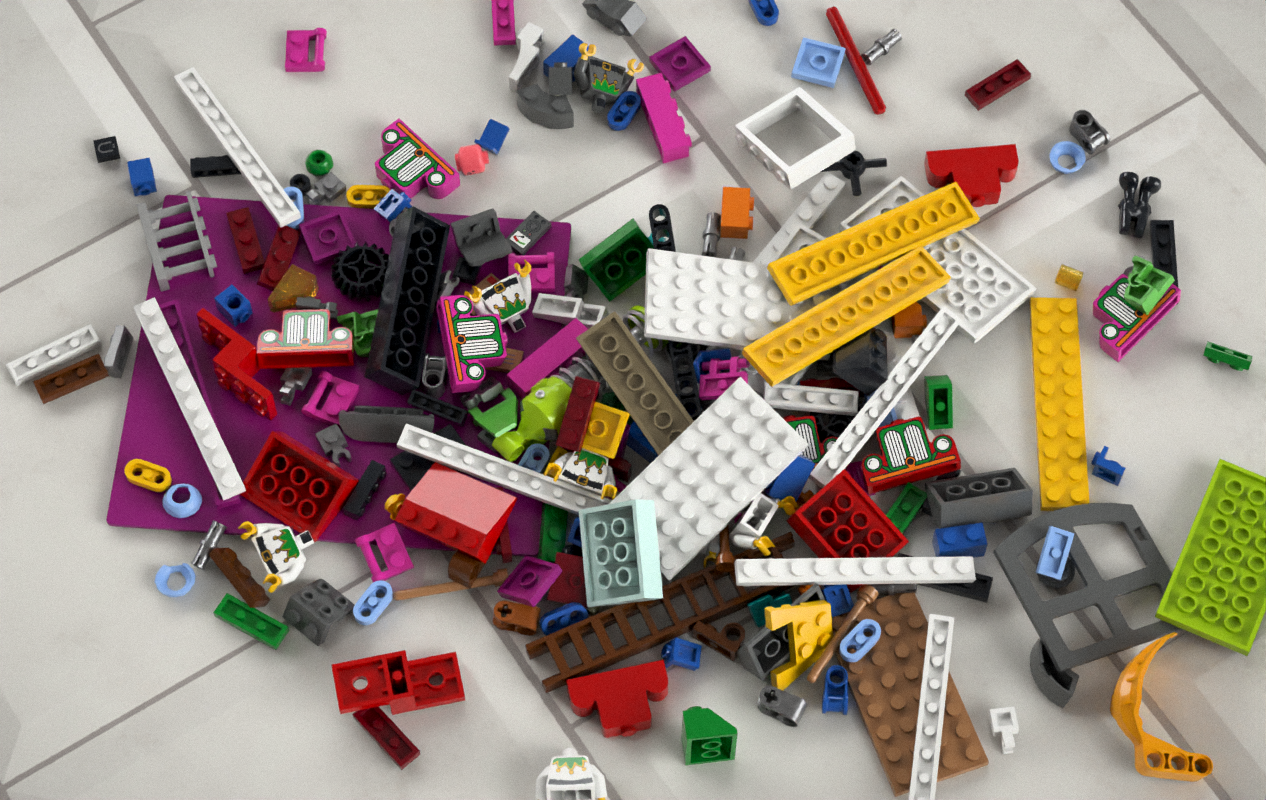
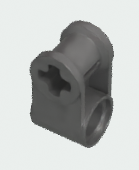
(1089, 135)
(434, 371)
(783, 707)

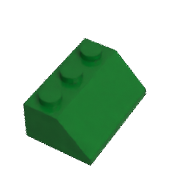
(618, 260)
(707, 737)

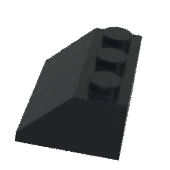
(863, 361)

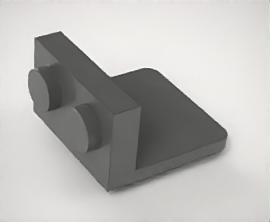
(480, 238)
(316, 609)

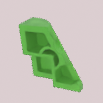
(1146, 285)
(362, 329)

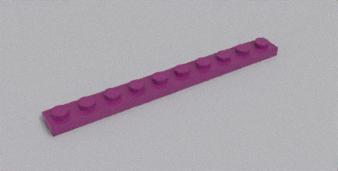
(175, 320)

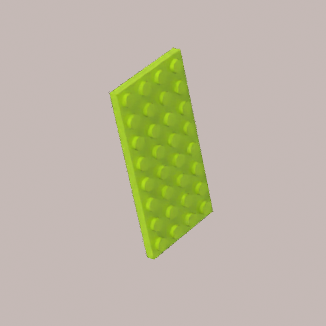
(1222, 566)

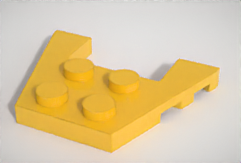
(808, 636)

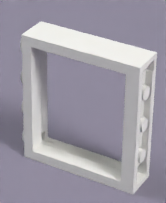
(841, 146)

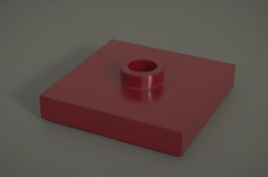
(571, 582)

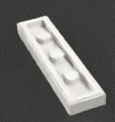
(53, 355)
(811, 399)

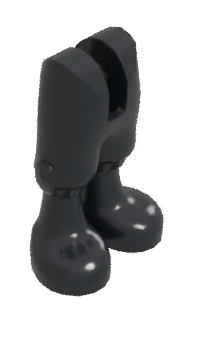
(1130, 211)

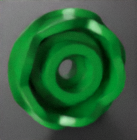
(321, 168)

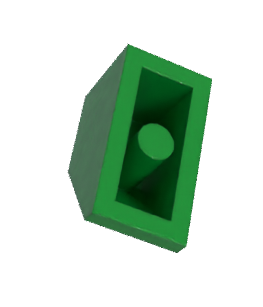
(938, 401)

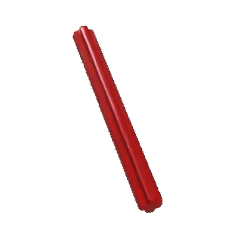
(856, 61)

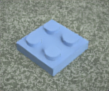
(818, 62)

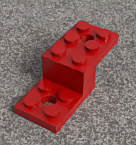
(236, 364)
(398, 682)

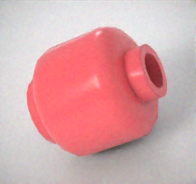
(471, 159)

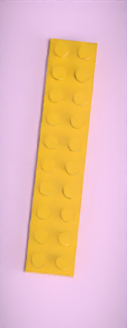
(872, 243)
(845, 316)
(1058, 403)

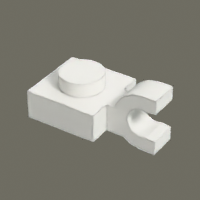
(1005, 724)

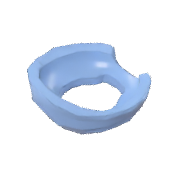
(1067, 148)
(184, 509)
(164, 573)

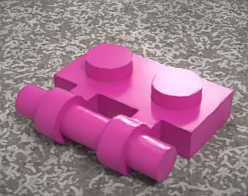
(716, 383)

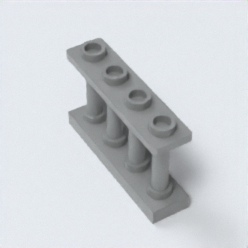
(159, 254)

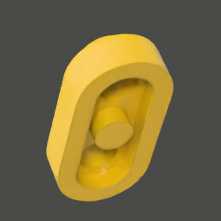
(368, 193)
(149, 475)

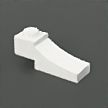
(528, 43)
(565, 309)

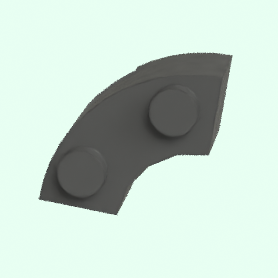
(620, 16)
(545, 108)
(1054, 685)

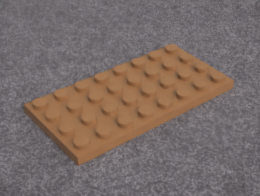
(889, 689)

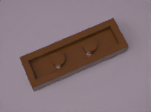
(71, 378)
(239, 577)

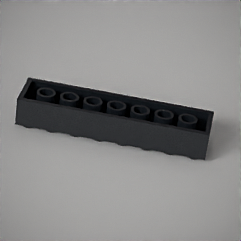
(407, 301)

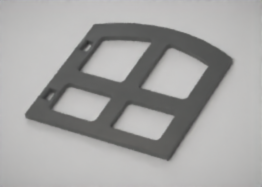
(1097, 591)

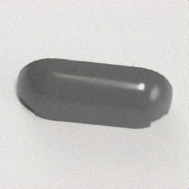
(382, 423)

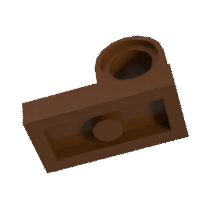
(464, 569)
(718, 641)

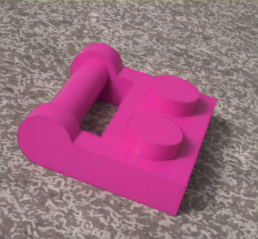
(298, 50)
(541, 278)
(340, 398)
(392, 550)

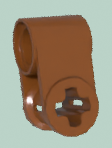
(519, 617)

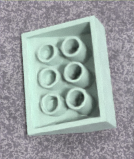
(620, 553)

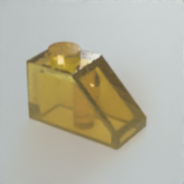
(294, 284)

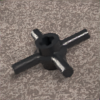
(854, 166)

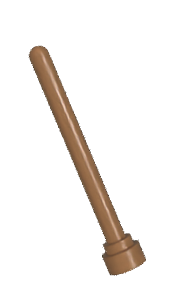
(496, 579)
(866, 596)

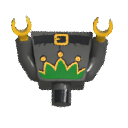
(602, 80)

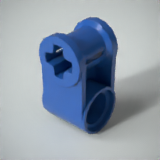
(835, 694)

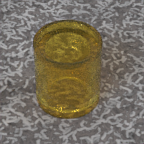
(1069, 277)

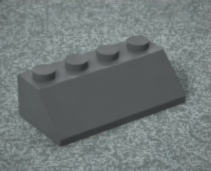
(979, 498)
(771, 648)

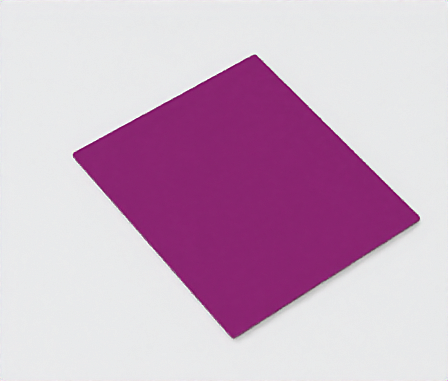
(159, 432)

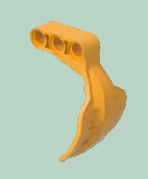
(1125, 710)

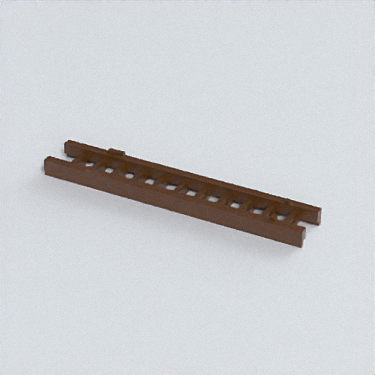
(620, 613)

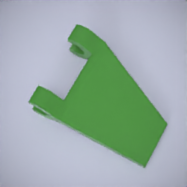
(498, 418)

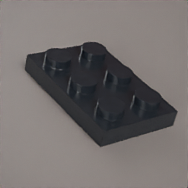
(413, 467)

